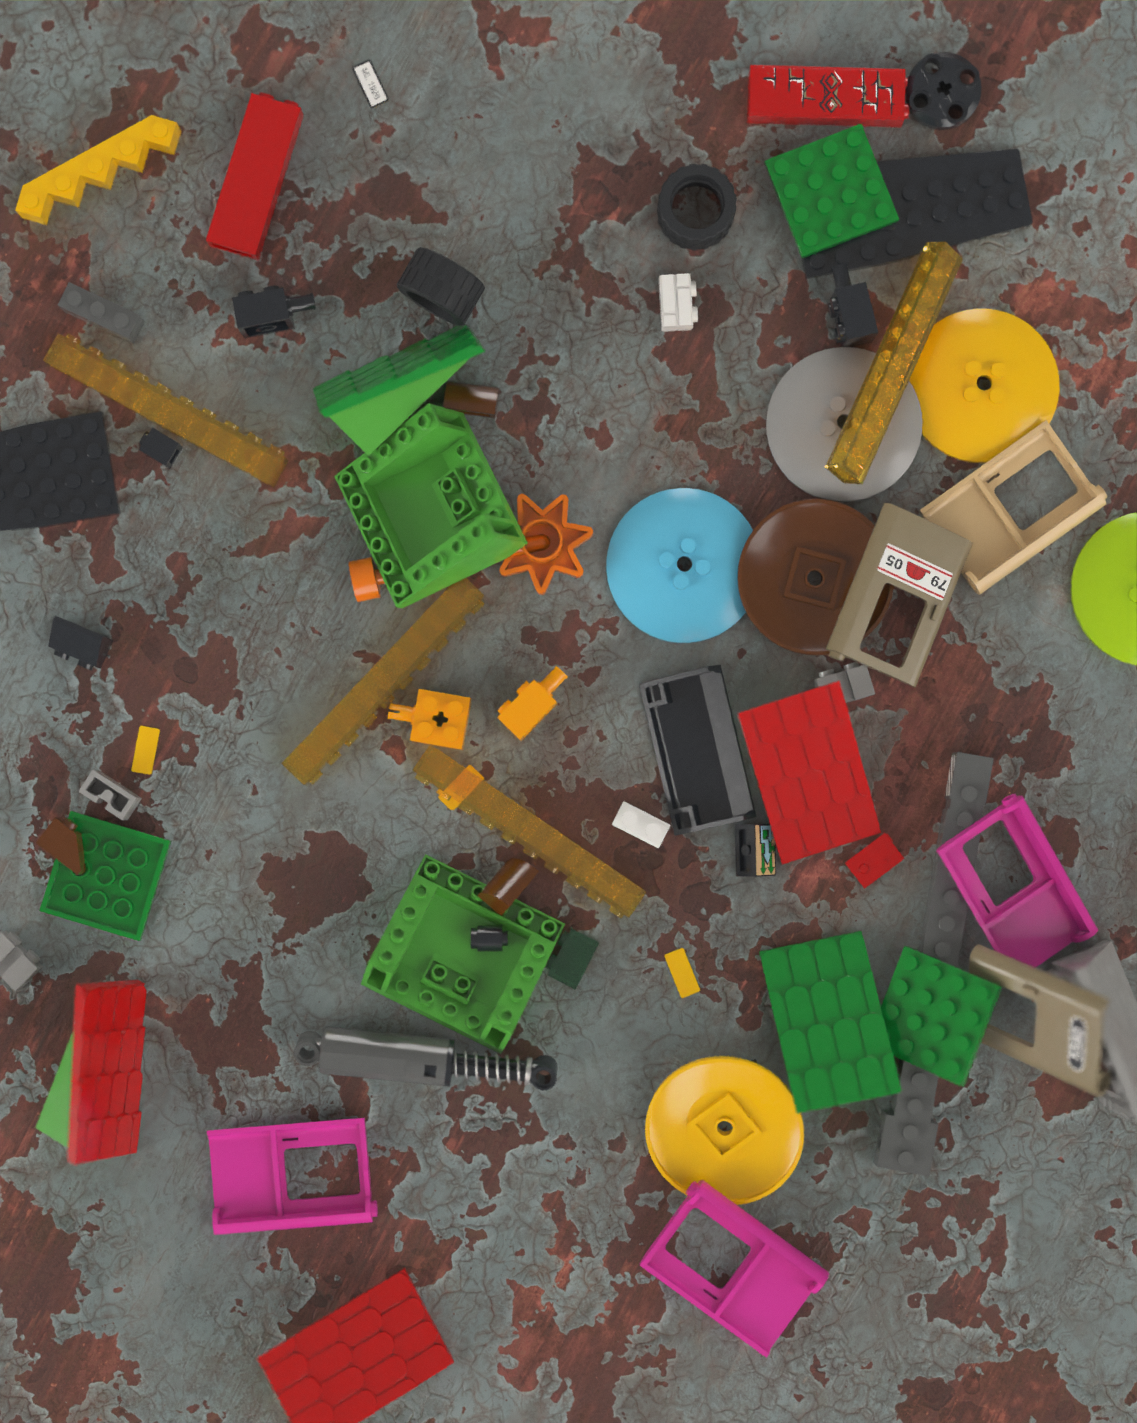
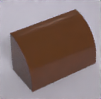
(471, 399)
(507, 884)

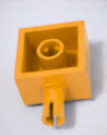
(531, 705)
(422, 717)

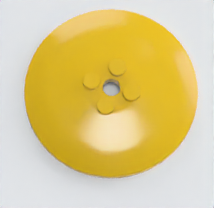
(978, 422)
(739, 1162)

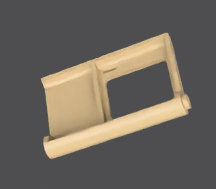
(979, 516)

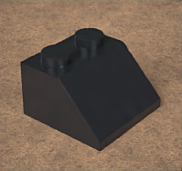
(78, 642)

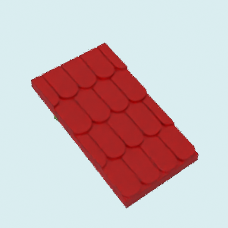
(809, 772)
(99, 1078)
(358, 1356)

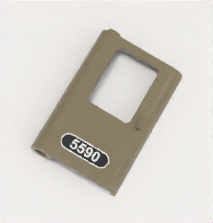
(1066, 1022)

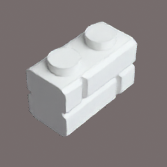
(676, 302)
(640, 824)

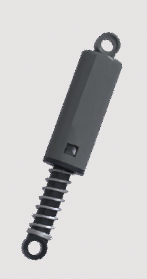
(413, 1059)

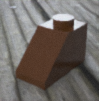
(64, 844)

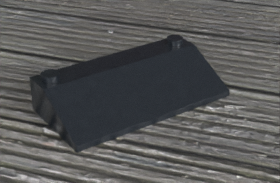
(697, 750)

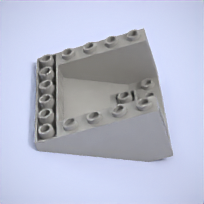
(1101, 972)

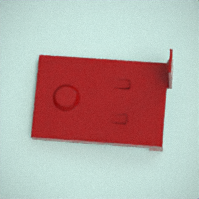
(874, 860)

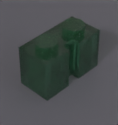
(572, 958)

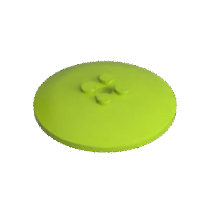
(1107, 589)

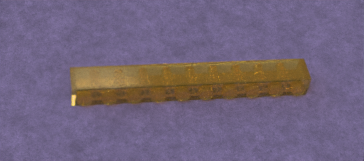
(894, 363)
(166, 410)
(383, 680)
(528, 830)

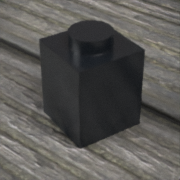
(160, 447)

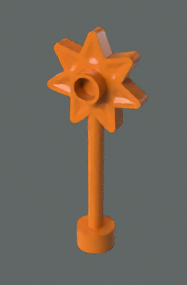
(547, 551)

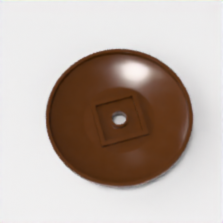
(775, 569)

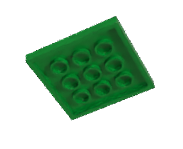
(831, 191)
(118, 878)
(937, 1014)

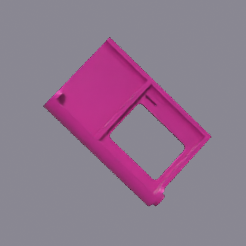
(1039, 916)
(253, 1183)
(762, 1290)

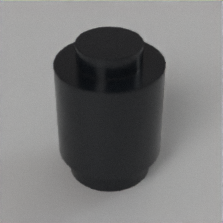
(489, 938)

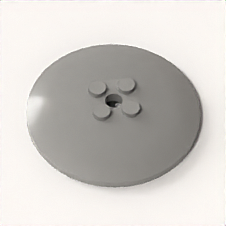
(805, 427)

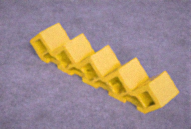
(96, 167)

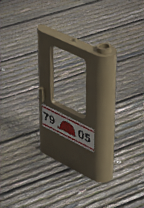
(915, 559)

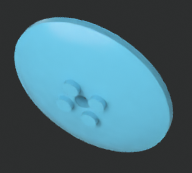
(645, 571)

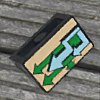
(754, 850)

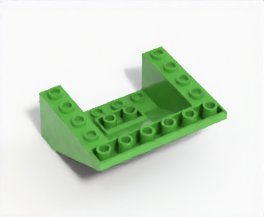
(429, 506)
(430, 962)

